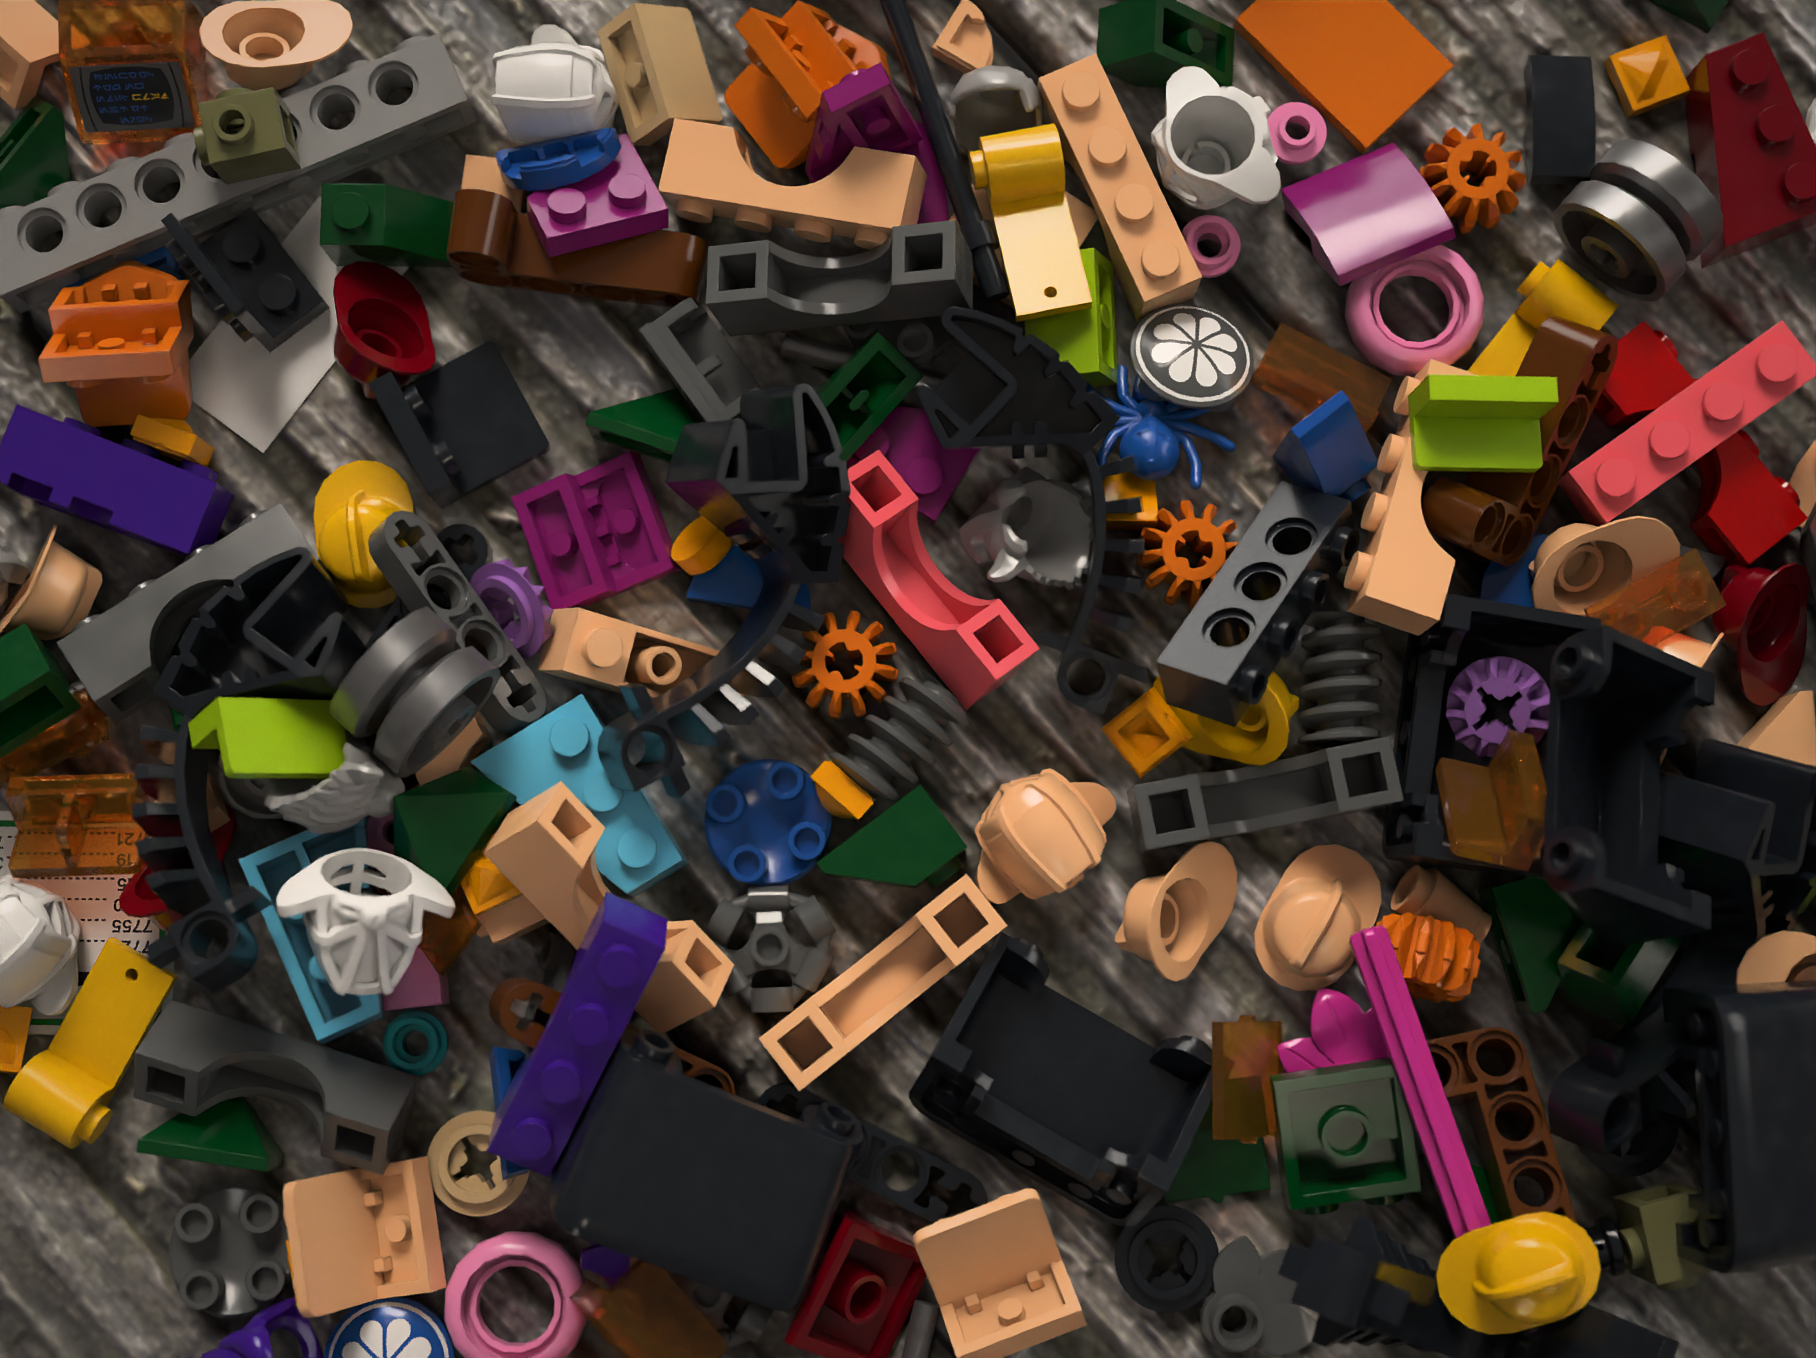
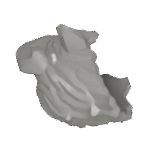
(1033, 530)
(336, 803)

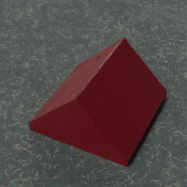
(858, 1293)

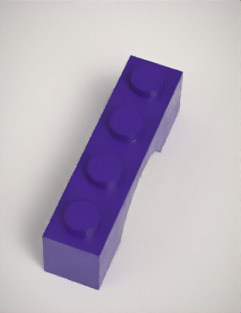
(580, 1035)

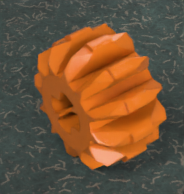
(1488, 164)
(1169, 541)
(856, 646)
(1433, 956)

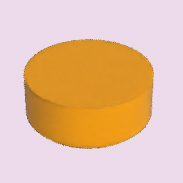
(700, 547)

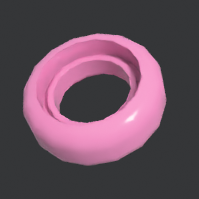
(1405, 357)
(517, 1249)

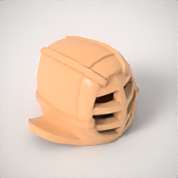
(1041, 836)

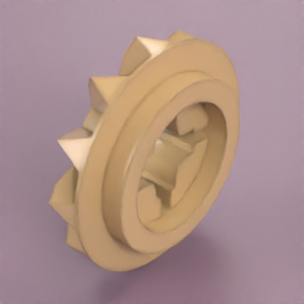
(450, 1153)

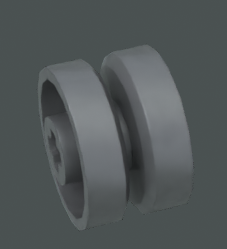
(1638, 220)
(414, 691)

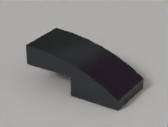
(1561, 119)

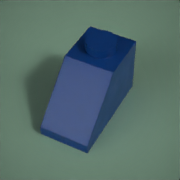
(1329, 451)

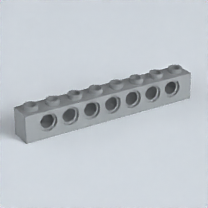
(208, 203)

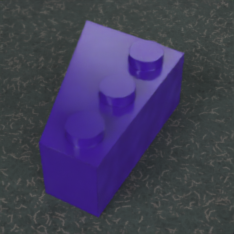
(112, 483)

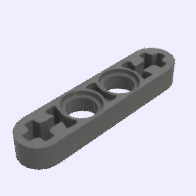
(467, 614)

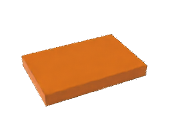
(1348, 59)

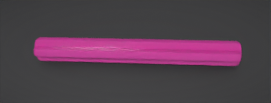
(1419, 1080)

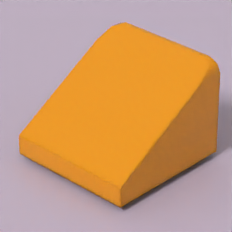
(1125, 486)

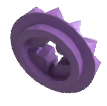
(501, 581)
(1501, 678)

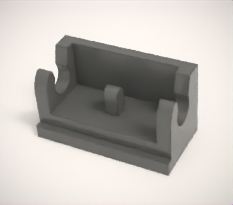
(699, 361)

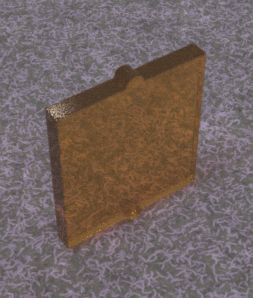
(1241, 1066)

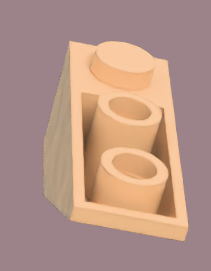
(618, 653)

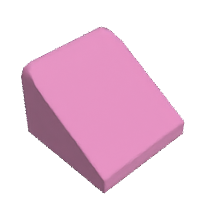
(418, 986)

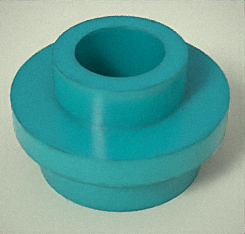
(396, 1037)

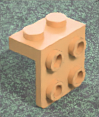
(363, 1236)
(999, 1277)

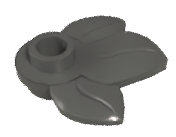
(1264, 1297)

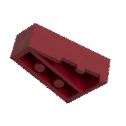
(1750, 147)

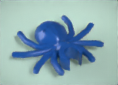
(1154, 433)

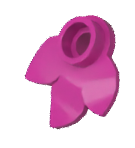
(1338, 1035)

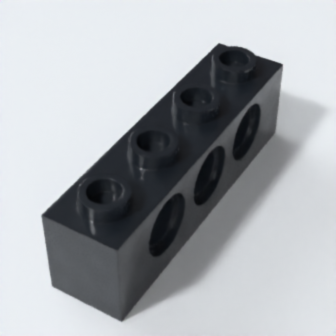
(1258, 604)

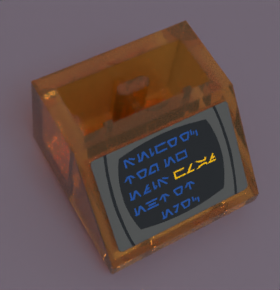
(132, 68)

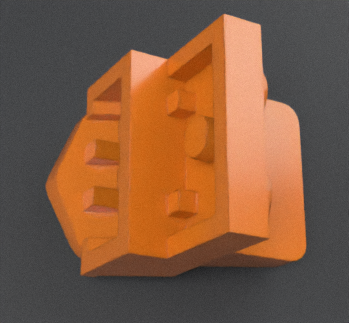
(788, 71)
(123, 345)

